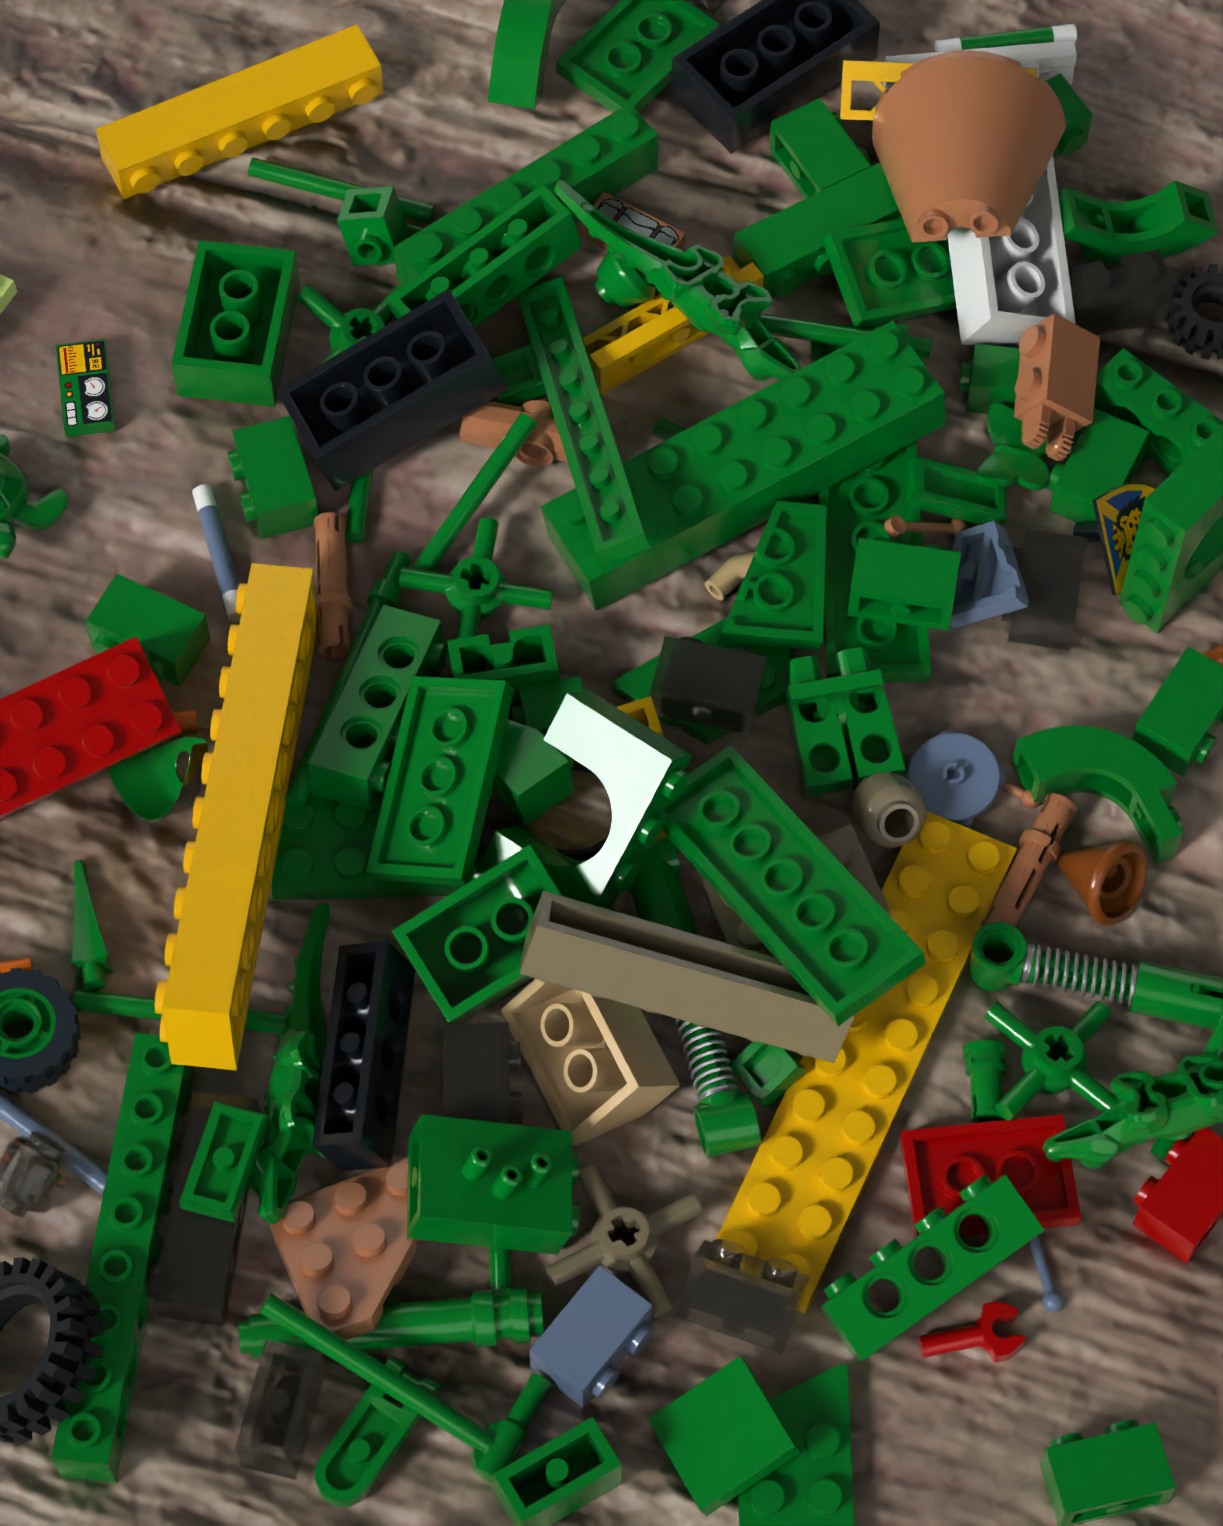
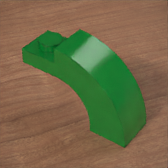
(1166, 221)

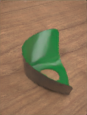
(151, 780)

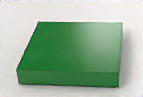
(723, 1435)

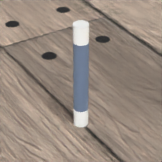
(218, 548)

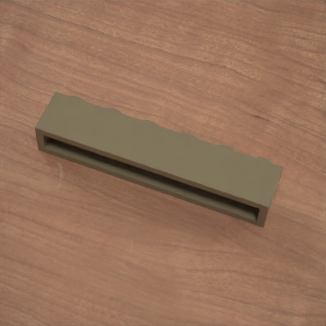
(676, 976)

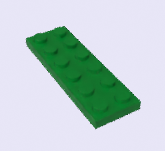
(788, 887)

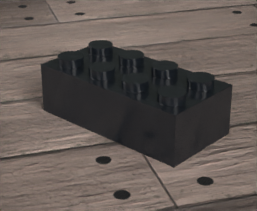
(770, 63)
(392, 390)

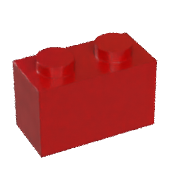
(1187, 1199)

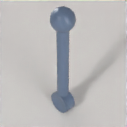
(1052, 1300)

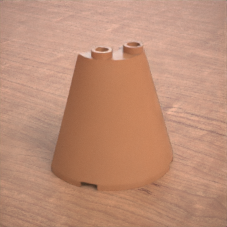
(965, 142)

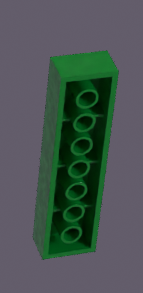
(757, 452)

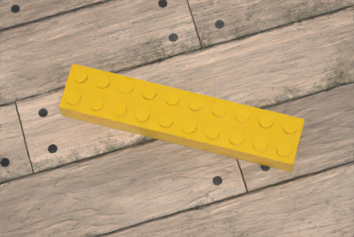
(238, 819)

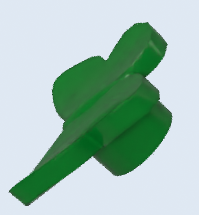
(1012, 461)

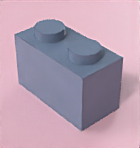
(593, 1337)

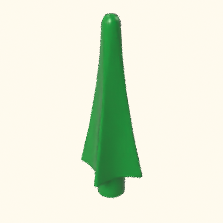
(88, 948)

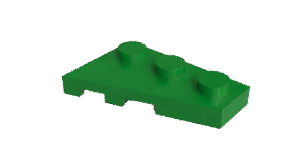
(785, 582)

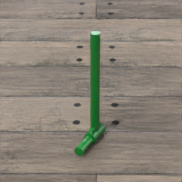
(492, 1446)

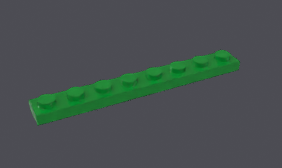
(583, 422)

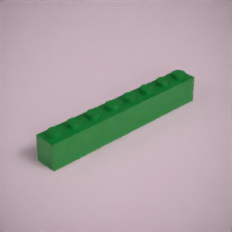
(790, 242)

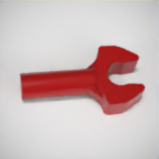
(977, 1335)

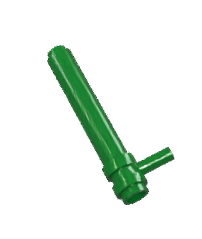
(480, 1319)

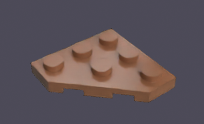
(348, 1248)

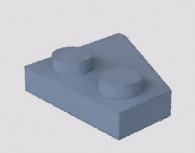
(987, 575)

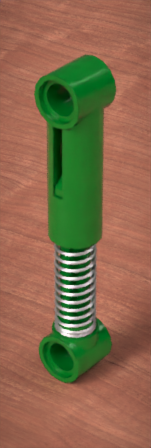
(1148, 987)
(723, 1113)

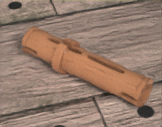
(332, 597)
(1037, 849)

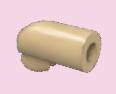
(729, 575)

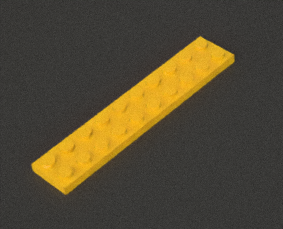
(842, 1111)

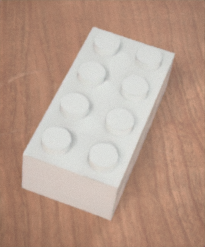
(1014, 278)

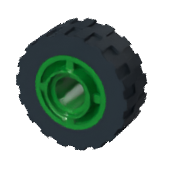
(51, 1044)

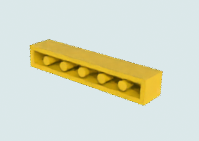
(240, 111)

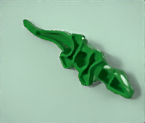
(696, 288)
(294, 1080)
(1146, 1109)

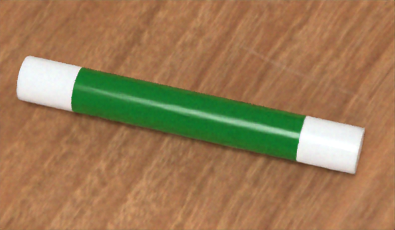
(1020, 37)

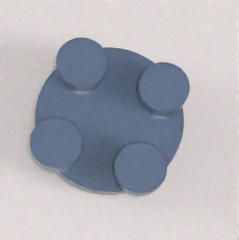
(956, 776)

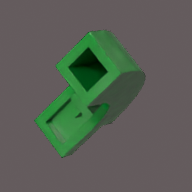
(522, 51)
(1106, 765)

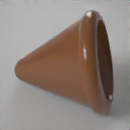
(1107, 879)

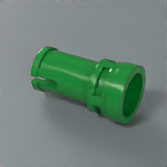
(985, 1068)

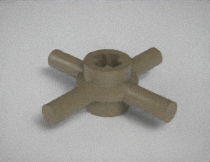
(615, 1254)

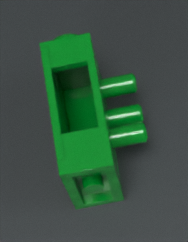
(491, 1184)

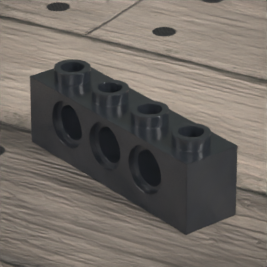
(364, 1056)

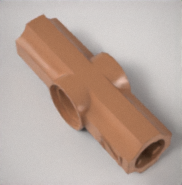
(492, 421)

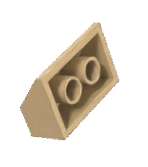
(589, 1057)

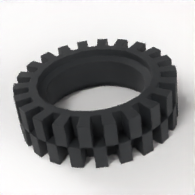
(66, 1351)

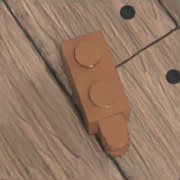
(1055, 383)

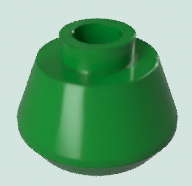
(622, 284)

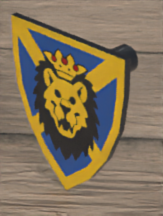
(1116, 528)

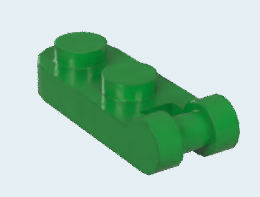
(367, 1442)

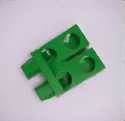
(838, 706)

